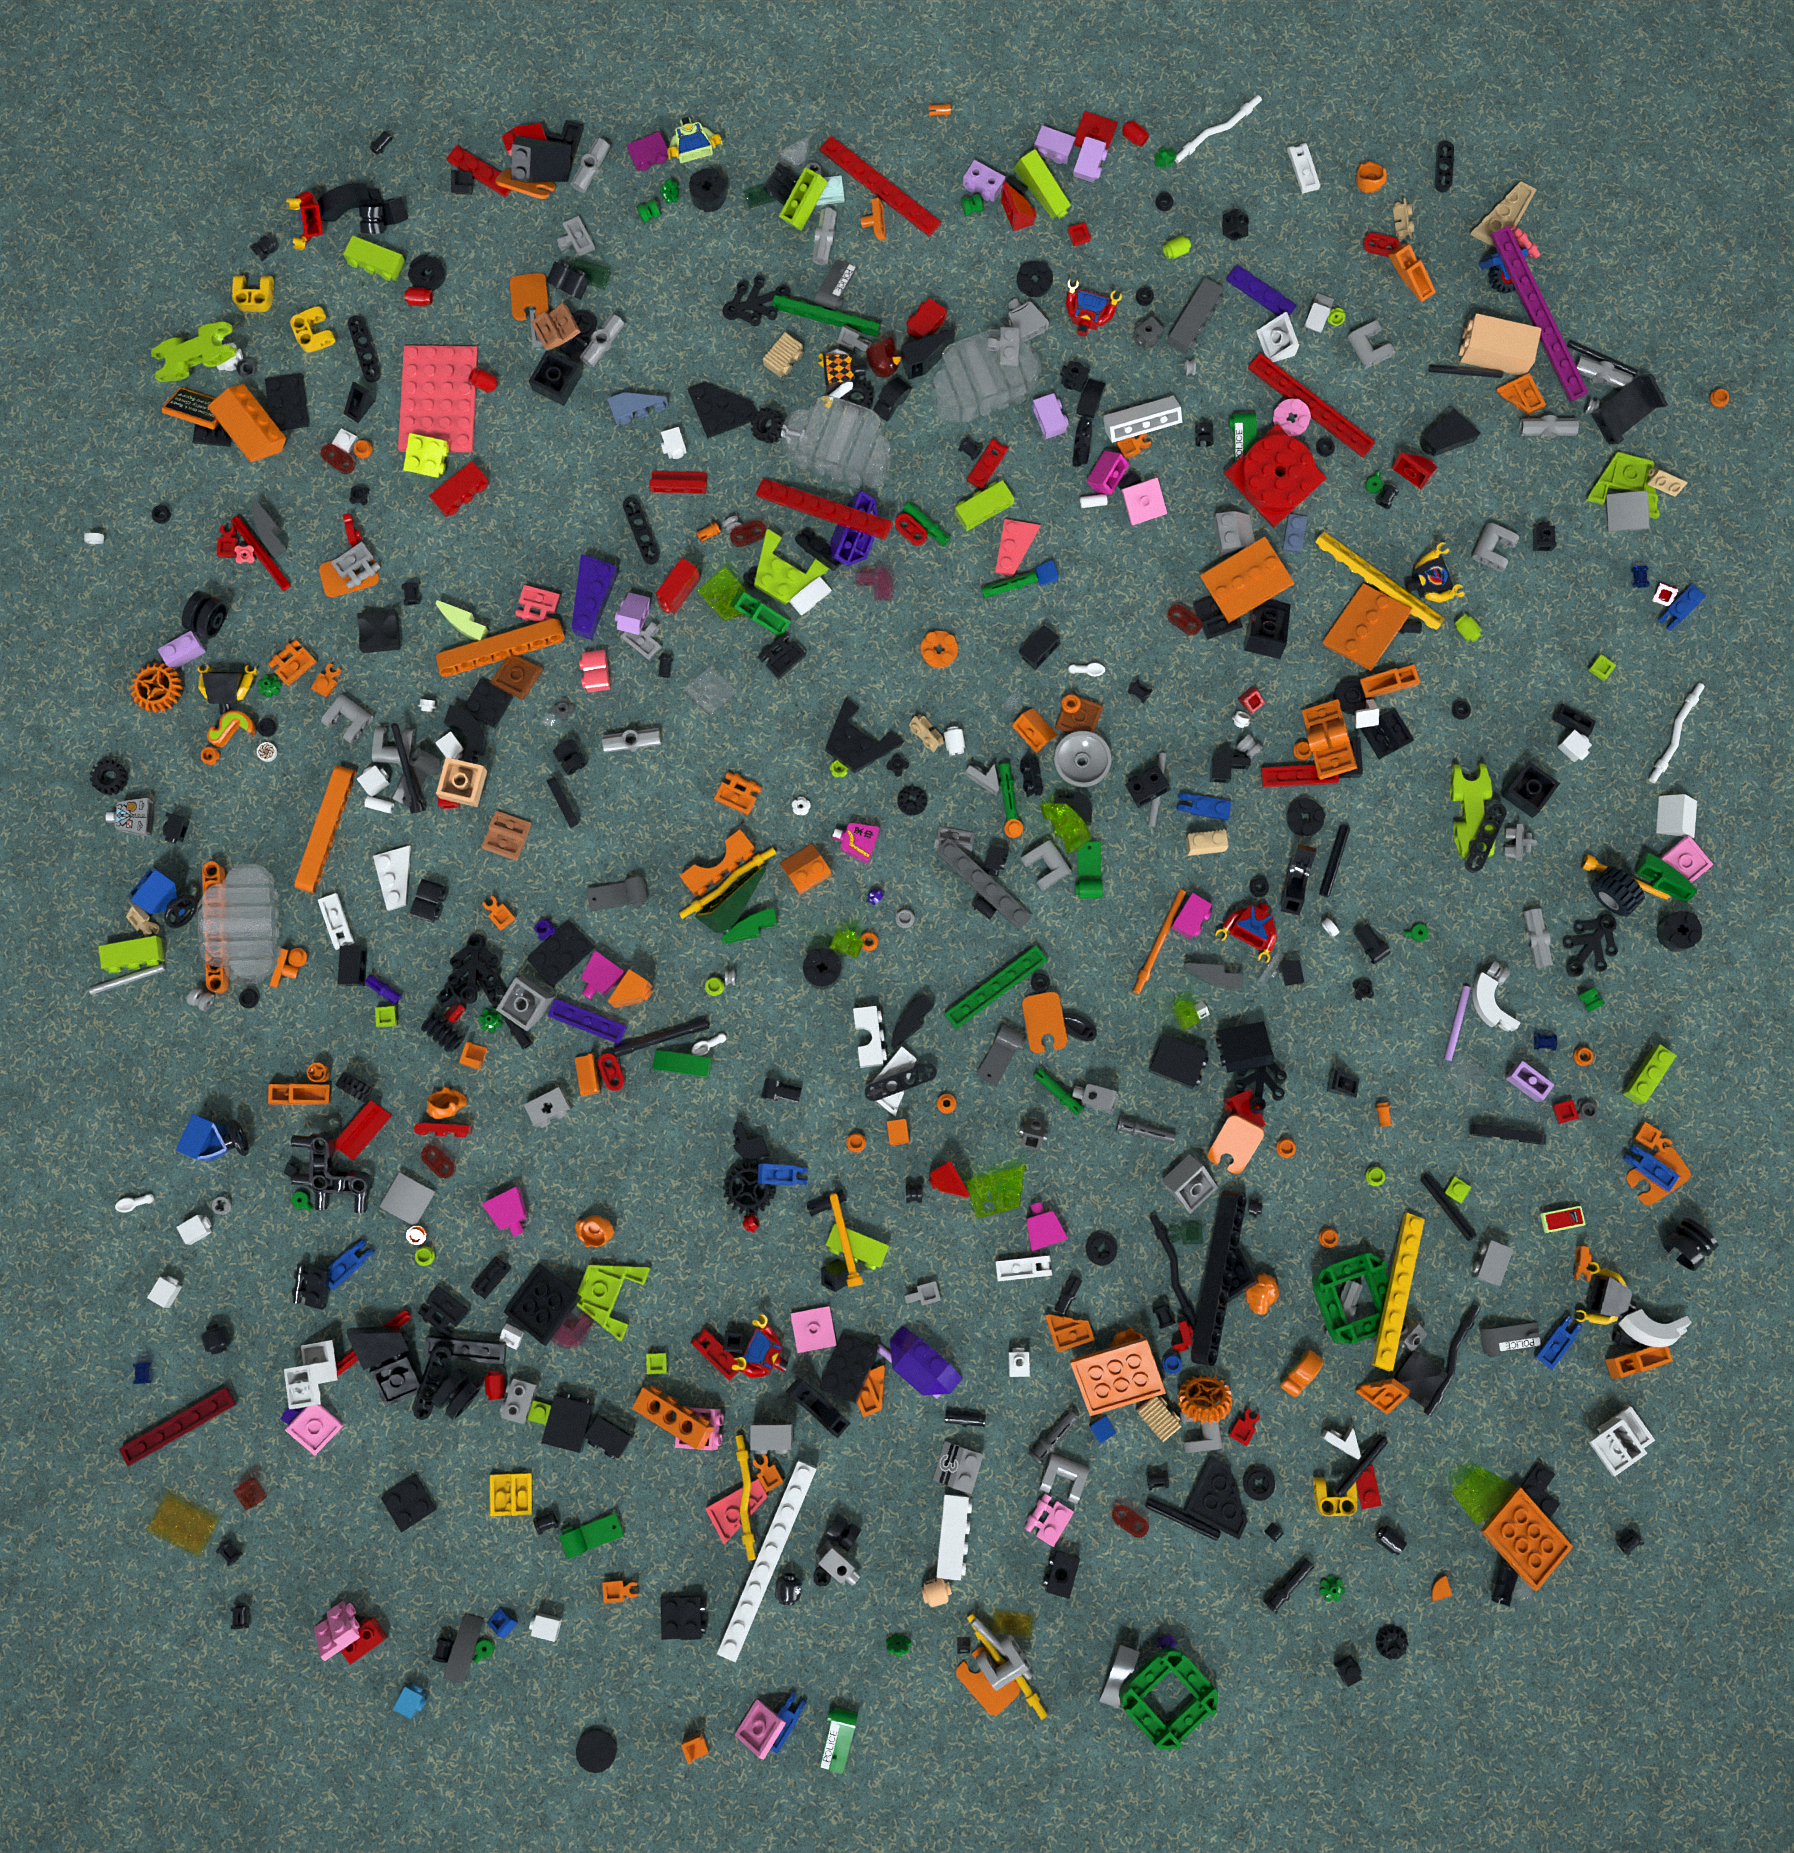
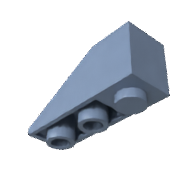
(626, 403)

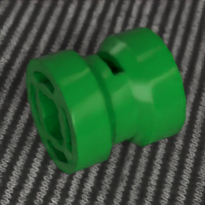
(972, 204)
(644, 212)
(1591, 999)

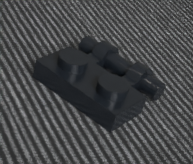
(778, 186)
(785, 659)
(316, 1289)
(447, 1307)

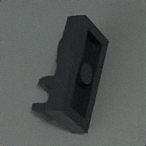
(209, 436)

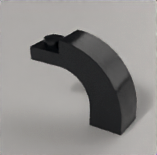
(344, 198)
(465, 722)
(1296, 879)
(818, 1407)

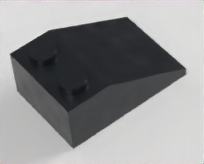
(539, 161)
(1268, 629)

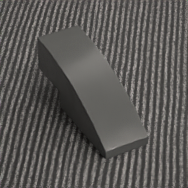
(267, 530)
(1215, 976)
(463, 1649)
(1119, 1673)

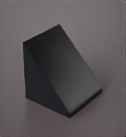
(289, 1169)
(1272, 1531)
(963, 1643)

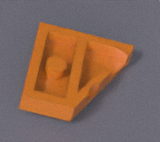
(1068, 1332)
(872, 1393)
(1383, 1394)

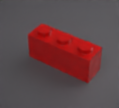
(459, 489)

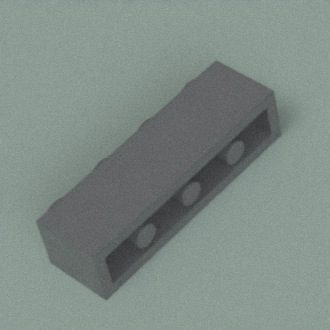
(1195, 316)

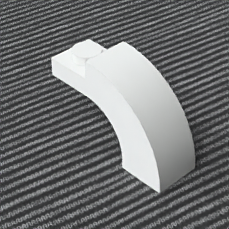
(1486, 1006)
(1651, 1333)

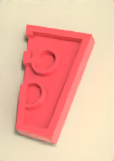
(1014, 544)
(726, 1512)

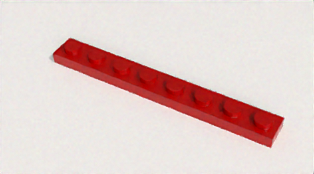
(880, 186)
(1319, 410)
(824, 509)

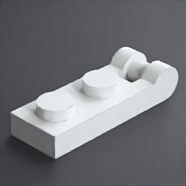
(1304, 168)
(335, 920)
(1022, 1268)

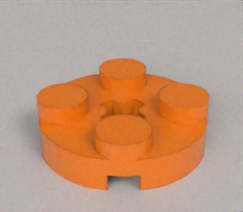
(930, 655)

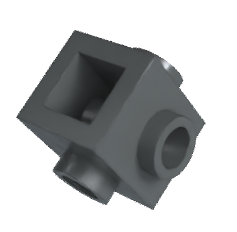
(1148, 333)
(1033, 1134)
(1411, 1334)

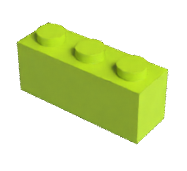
(803, 199)
(374, 258)
(984, 505)
(131, 954)
(1649, 1074)
(861, 1246)

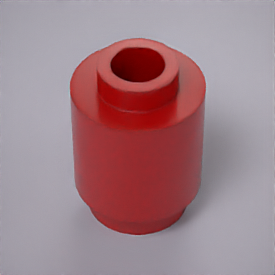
(1135, 133)
(418, 296)
(483, 380)
(494, 1385)

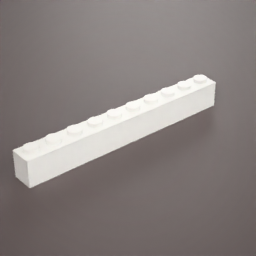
(766, 1561)

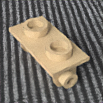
(1403, 212)
(1665, 482)
(920, 726)

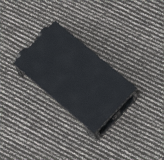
(1628, 407)

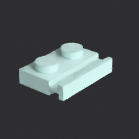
(833, 191)

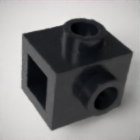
(1235, 224)
(1074, 376)

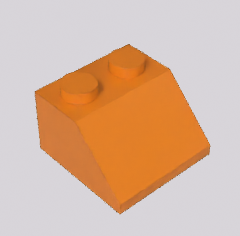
(806, 869)
(630, 991)

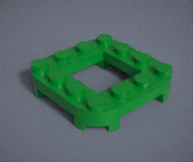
(1329, 1303)
(1189, 1718)

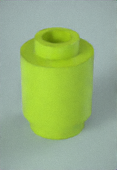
(1176, 247)
(1468, 628)

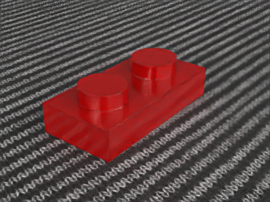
(1368, 1489)

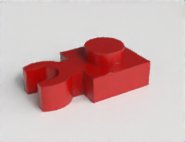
(352, 533)
(227, 544)
(1243, 1430)

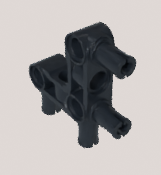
(335, 1181)

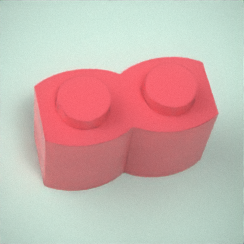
(595, 671)

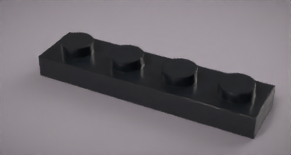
(468, 1349)

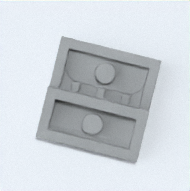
(1628, 511)
(407, 1199)

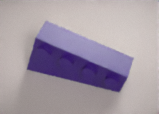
(592, 594)

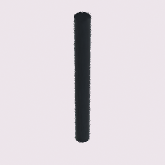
(1601, 357)
(1465, 371)

